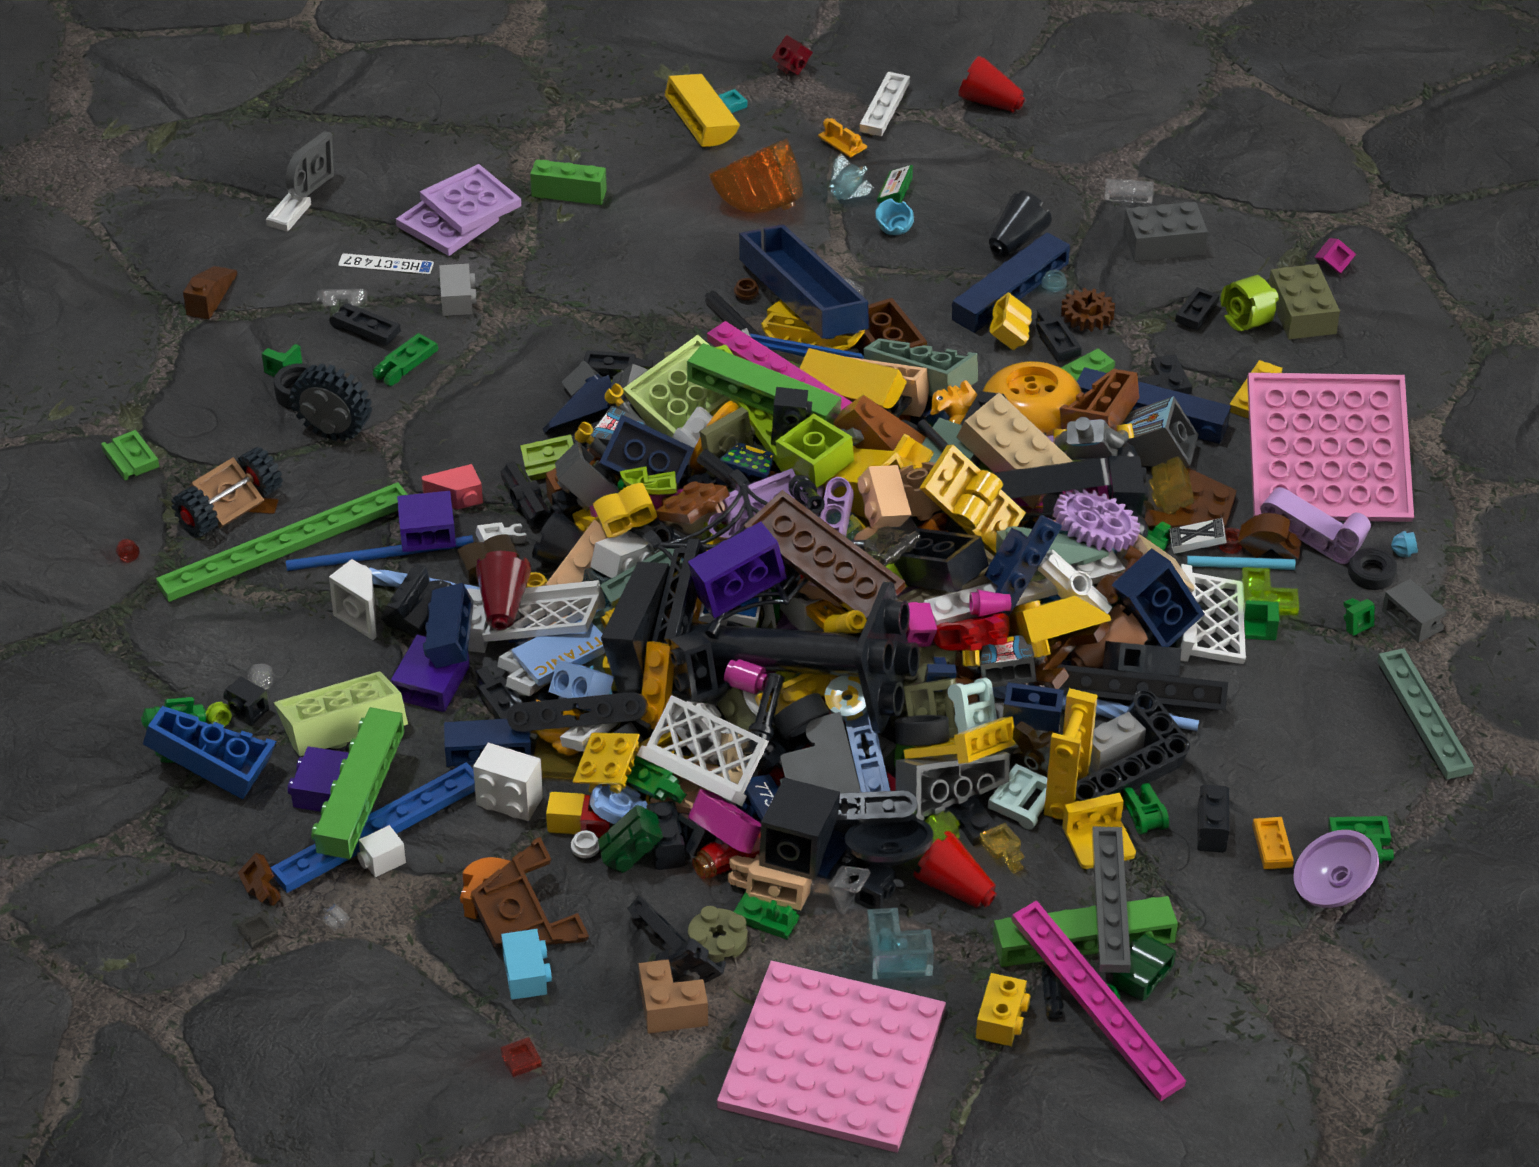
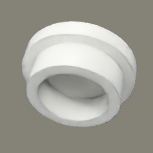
(585, 844)

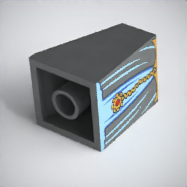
(1162, 433)

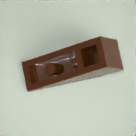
(207, 290)

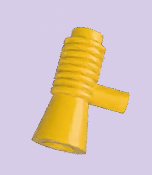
(850, 622)

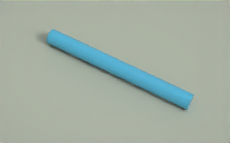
(1238, 562)

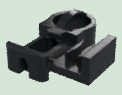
(695, 962)

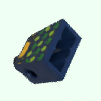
(750, 460)

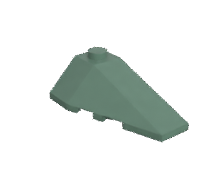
(1064, 546)

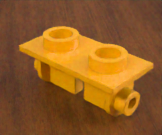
(841, 139)

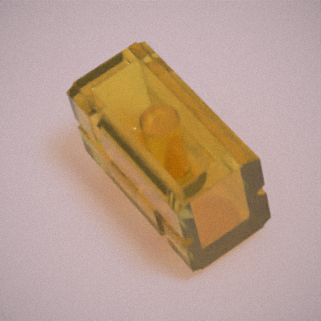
(1171, 485)

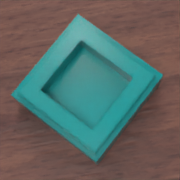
(733, 100)

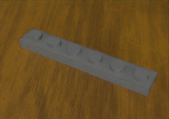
(1110, 900)

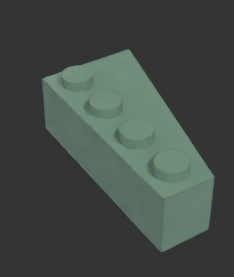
(942, 368)

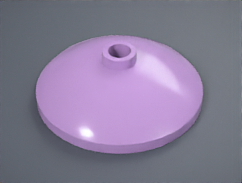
(1336, 868)

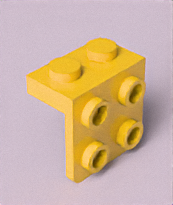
(1096, 812)

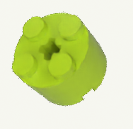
(1249, 303)

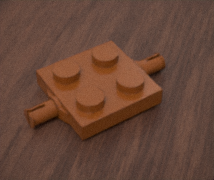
(693, 503)

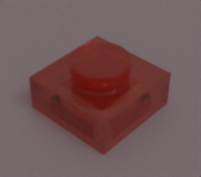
(521, 1057)

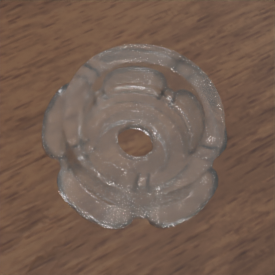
(335, 917)

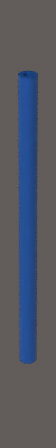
(363, 555)

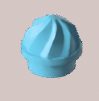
(1404, 544)

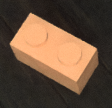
(884, 496)

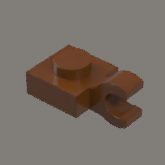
(256, 877)

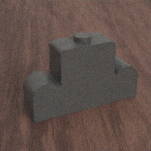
(826, 761)

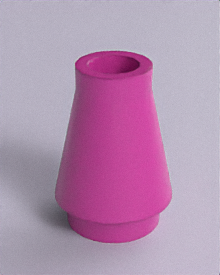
(986, 603)

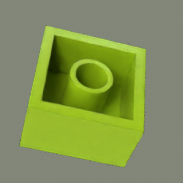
(815, 450)

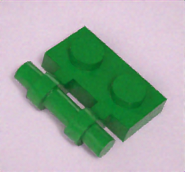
(1373, 827)

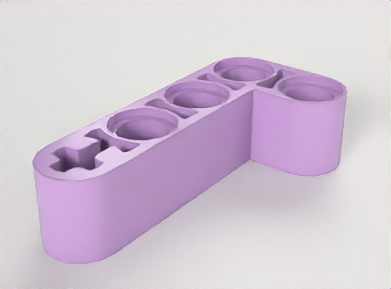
(1317, 528)

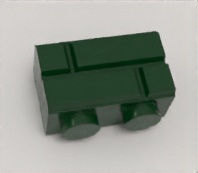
(630, 839)

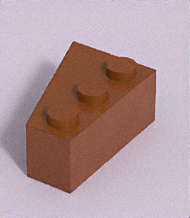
(1108, 400)
(878, 426)

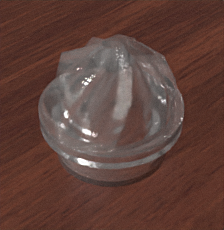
(261, 675)

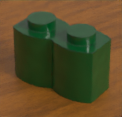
(1149, 966)

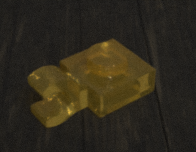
(1004, 843)

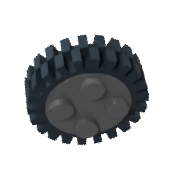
(330, 402)

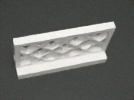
(556, 602)
(1194, 634)
(700, 774)

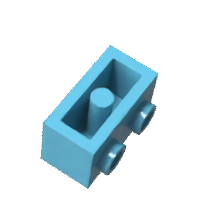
(525, 964)

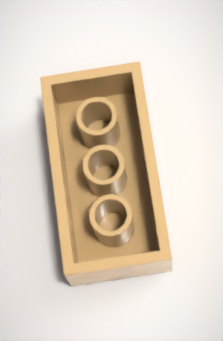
(1008, 441)

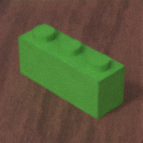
(568, 182)

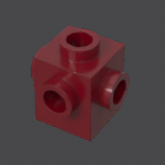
(791, 55)

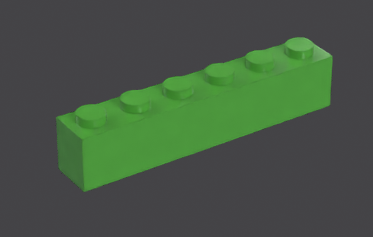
(752, 382)
(358, 783)
(1146, 916)

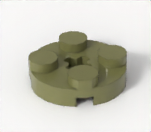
(719, 920)

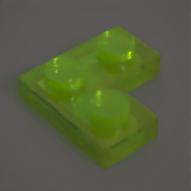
(1257, 587)

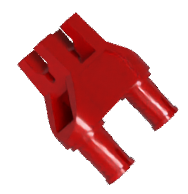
(973, 632)

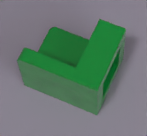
(274, 361)
(1261, 620)

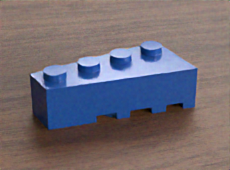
(209, 750)

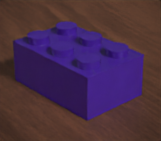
(737, 569)

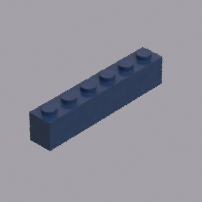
(1015, 276)
(1207, 416)

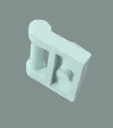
(973, 714)
(1012, 796)

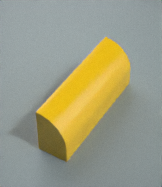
(701, 109)
(855, 377)

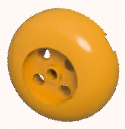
(1036, 391)

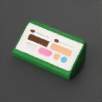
(896, 184)

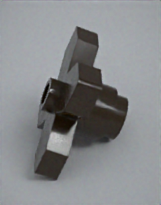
(1032, 749)

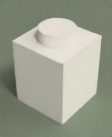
(381, 851)

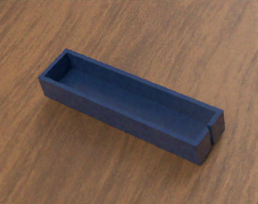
(804, 282)

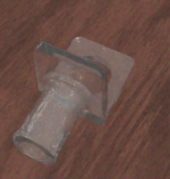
(841, 887)

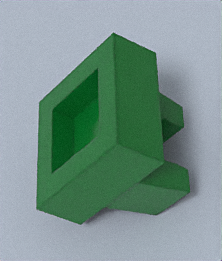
(1359, 615)

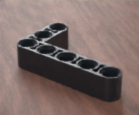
(1055, 477)
(1137, 764)

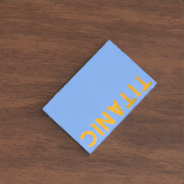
(542, 652)

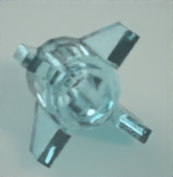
(847, 181)

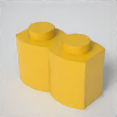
(1011, 321)
(625, 510)

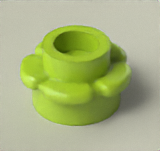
(218, 713)

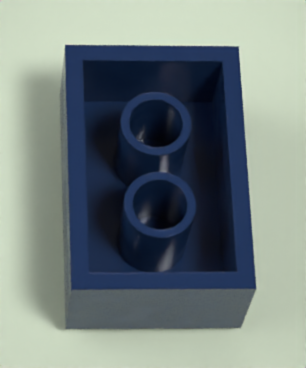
(640, 446)
(1158, 598)

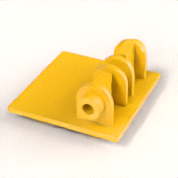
(608, 760)

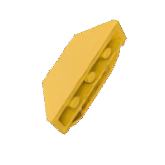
(796, 330)

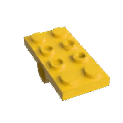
(971, 497)

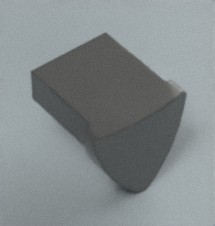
(576, 379)

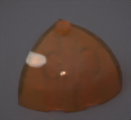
(761, 180)

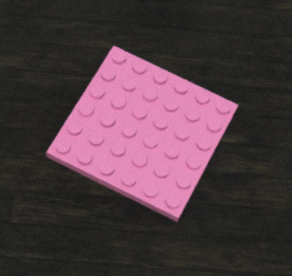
(1332, 442)
(832, 1056)

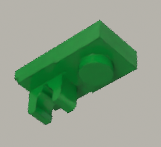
(767, 916)

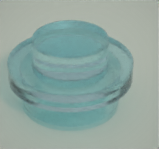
(1054, 281)

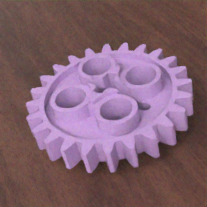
(1096, 520)

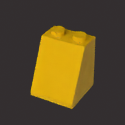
(862, 460)

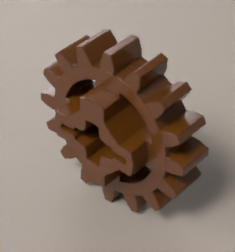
(1087, 309)

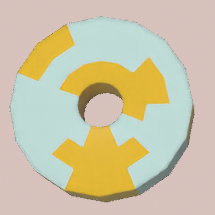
(841, 687)

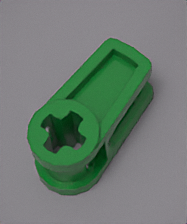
(1149, 812)

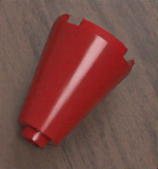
(990, 87)
(955, 872)

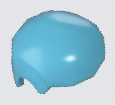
(894, 217)

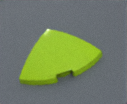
(655, 484)

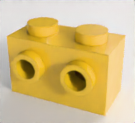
(1001, 1009)

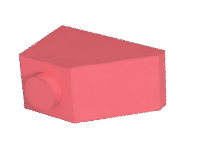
(460, 481)

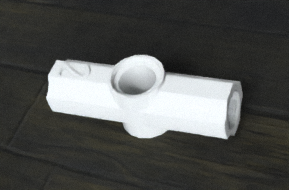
(1064, 576)

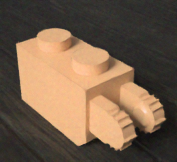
(769, 883)

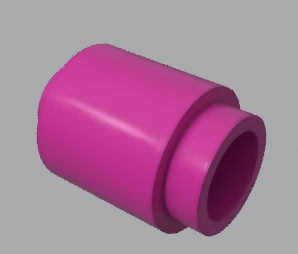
(745, 676)

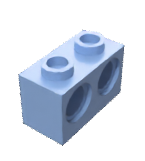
(575, 680)

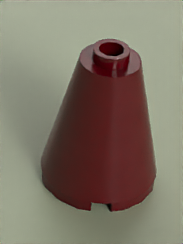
(502, 586)

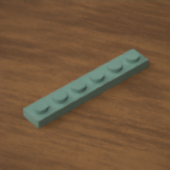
(1425, 714)

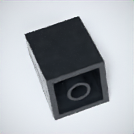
(798, 828)

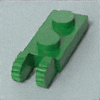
(405, 359)

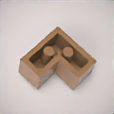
(671, 1004)

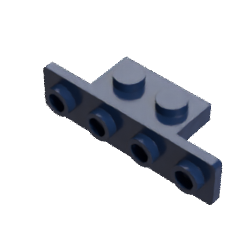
(1020, 558)

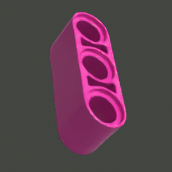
(725, 821)

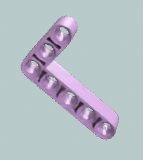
(832, 505)

